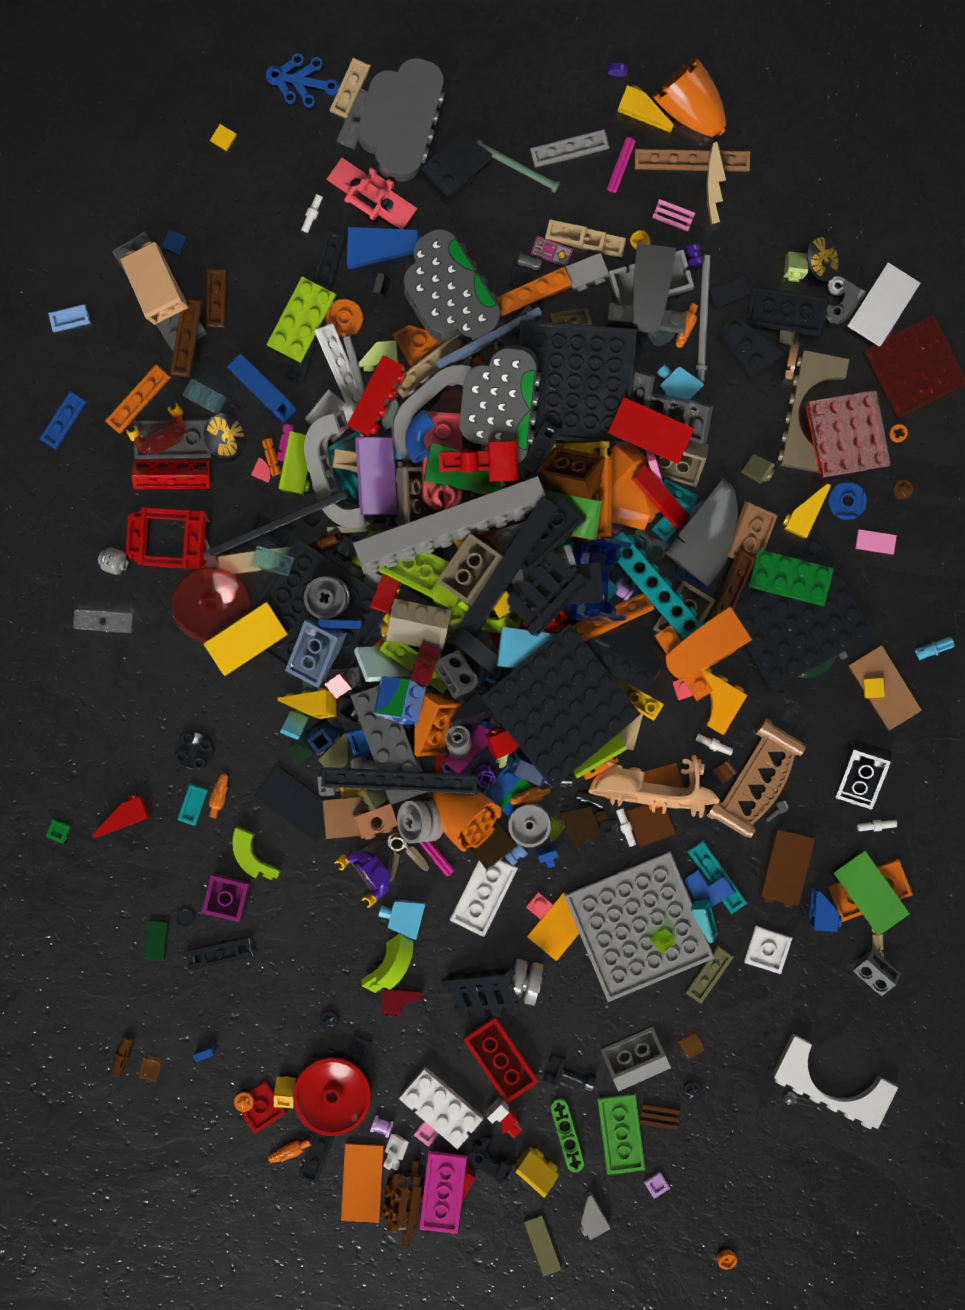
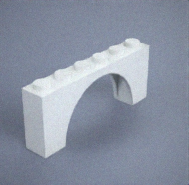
(867, 1107)

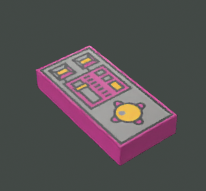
(551, 251)

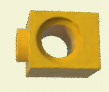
(284, 1092)

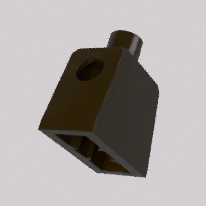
(582, 823)

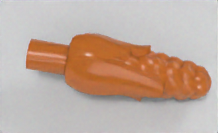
(690, 322)
(218, 795)
(530, 796)
(289, 1151)

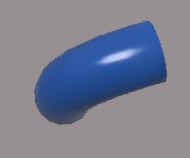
(415, 436)

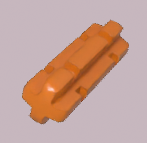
(271, 456)

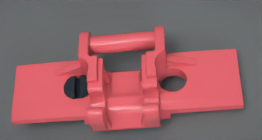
(376, 189)

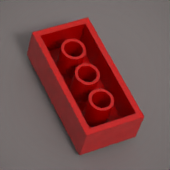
(376, 397)
(500, 1059)

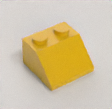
(537, 1171)

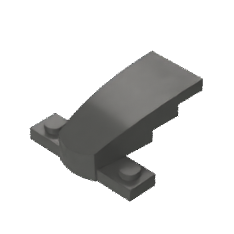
(650, 293)
(683, 410)

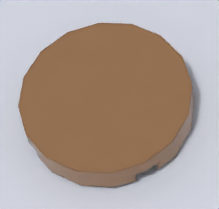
(792, 360)

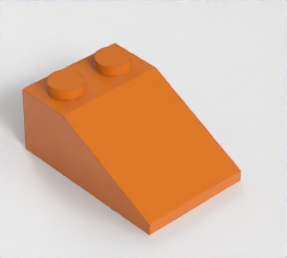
(434, 723)

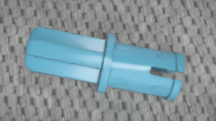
(934, 648)

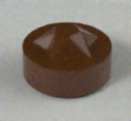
(902, 489)

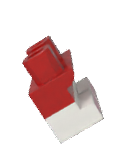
(505, 1115)

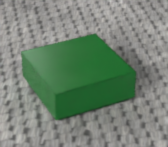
(58, 831)

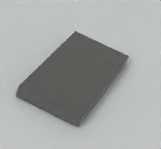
(190, 447)

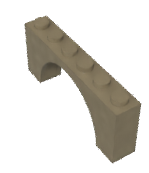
(812, 369)

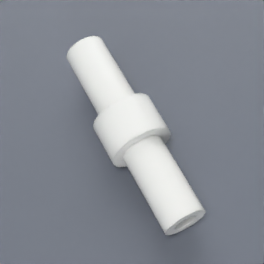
(312, 213)
(714, 744)
(877, 825)
(626, 827)

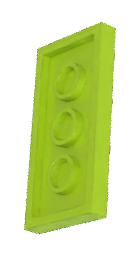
(300, 319)

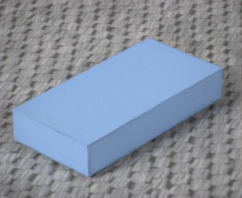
(69, 318)

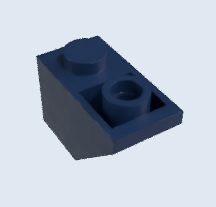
(322, 735)

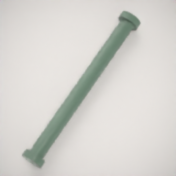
(519, 167)

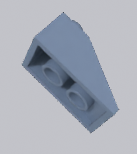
(315, 651)

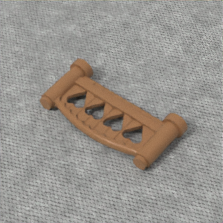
(772, 740)

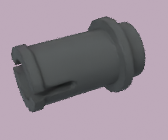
(530, 262)

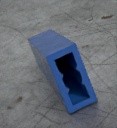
(378, 245)
(261, 387)

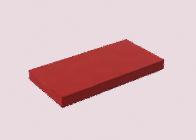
(651, 430)

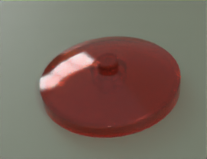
(209, 602)

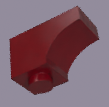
(424, 665)
(397, 998)

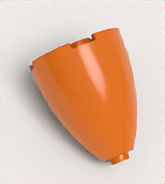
(693, 99)
(466, 817)

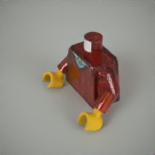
(163, 437)

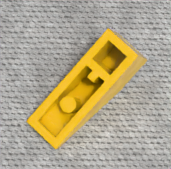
(640, 106)
(803, 517)

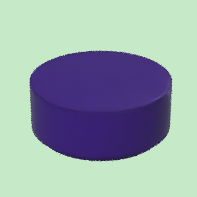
(617, 69)

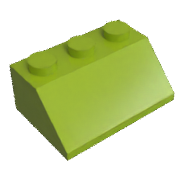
(295, 472)
(607, 752)

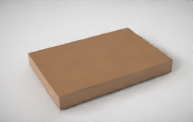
(752, 530)
(339, 818)

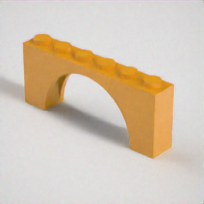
(724, 701)

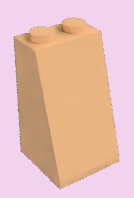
(153, 283)

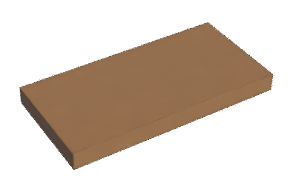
(898, 701)

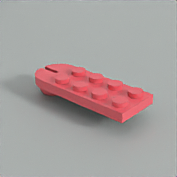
(448, 434)

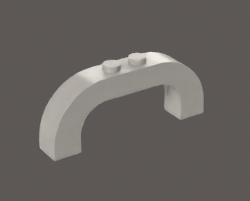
(419, 398)
(322, 472)

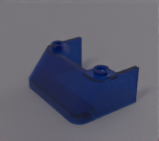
(608, 553)

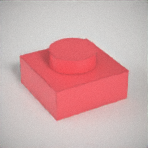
(681, 689)
(539, 905)

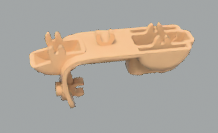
(629, 786)

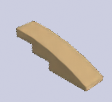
(715, 174)
(585, 238)
(240, 562)

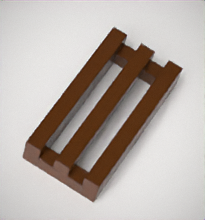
(659, 1124)

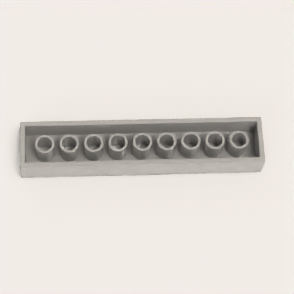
(448, 526)

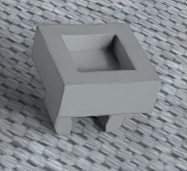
(324, 791)

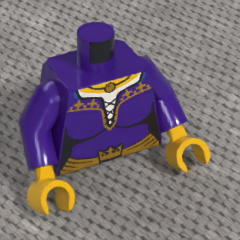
(371, 871)

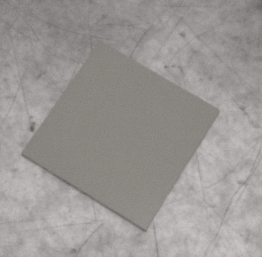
(621, 916)

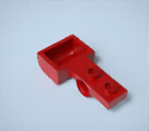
(499, 459)

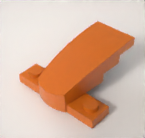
(702, 649)

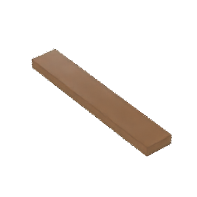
(689, 160)

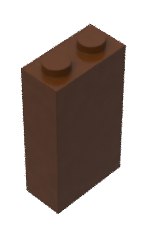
(786, 868)

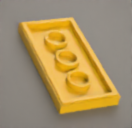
(246, 638)

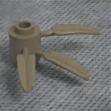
(397, 843)

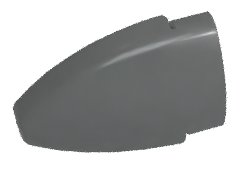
(707, 535)

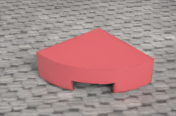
(262, 471)

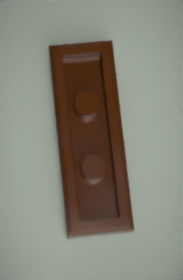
(215, 298)

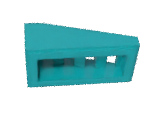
(703, 915)

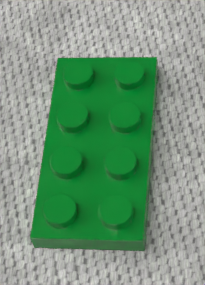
(791, 577)

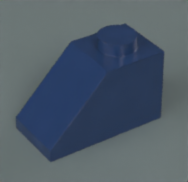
(524, 768)

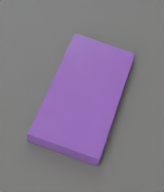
(376, 476)

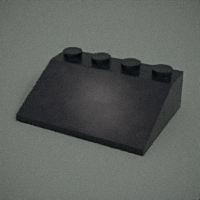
(631, 654)

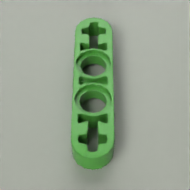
(565, 1135)

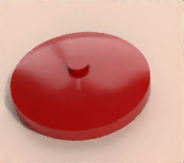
(332, 1096)

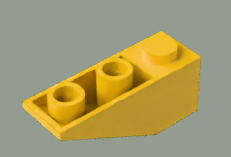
(317, 704)

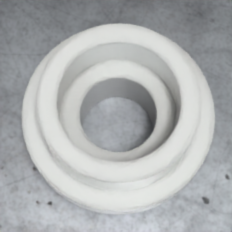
(836, 292)

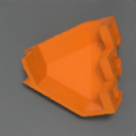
(629, 502)

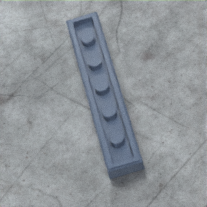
(487, 340)

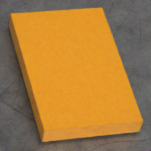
(555, 929)

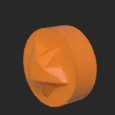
(244, 1101)
(726, 1259)

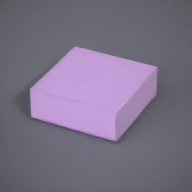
(656, 1184)

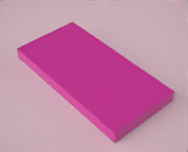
(443, 1192)

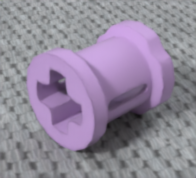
(624, 591)
(381, 1126)

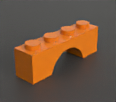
(532, 292)

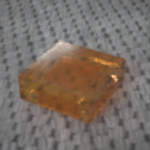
(691, 1045)
(150, 1070)

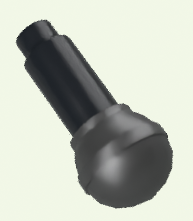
(792, 1098)

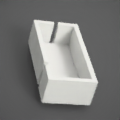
(441, 1107)

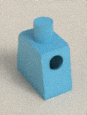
(678, 383)
(404, 917)

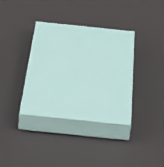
(376, 664)

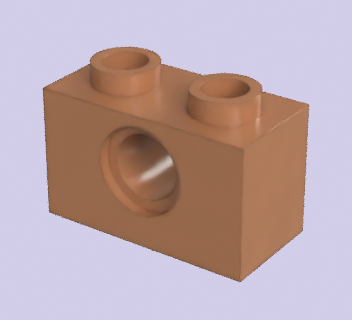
(363, 821)

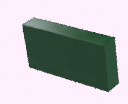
(156, 940)

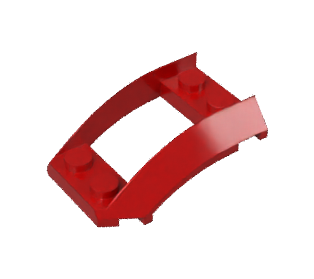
(193, 539)

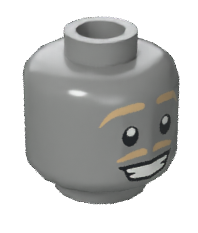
(113, 560)

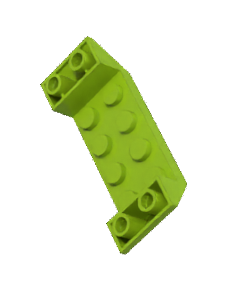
(420, 575)

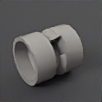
(458, 741)

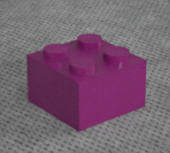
(226, 897)

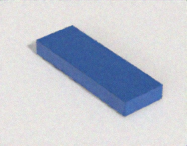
(63, 420)

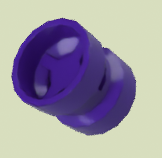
(693, 256)
(486, 774)

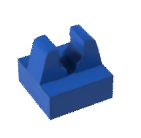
(547, 854)

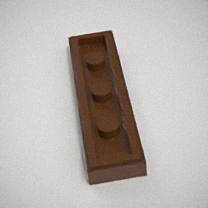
(186, 339)
(733, 583)

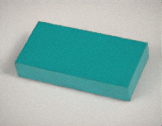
(192, 804)

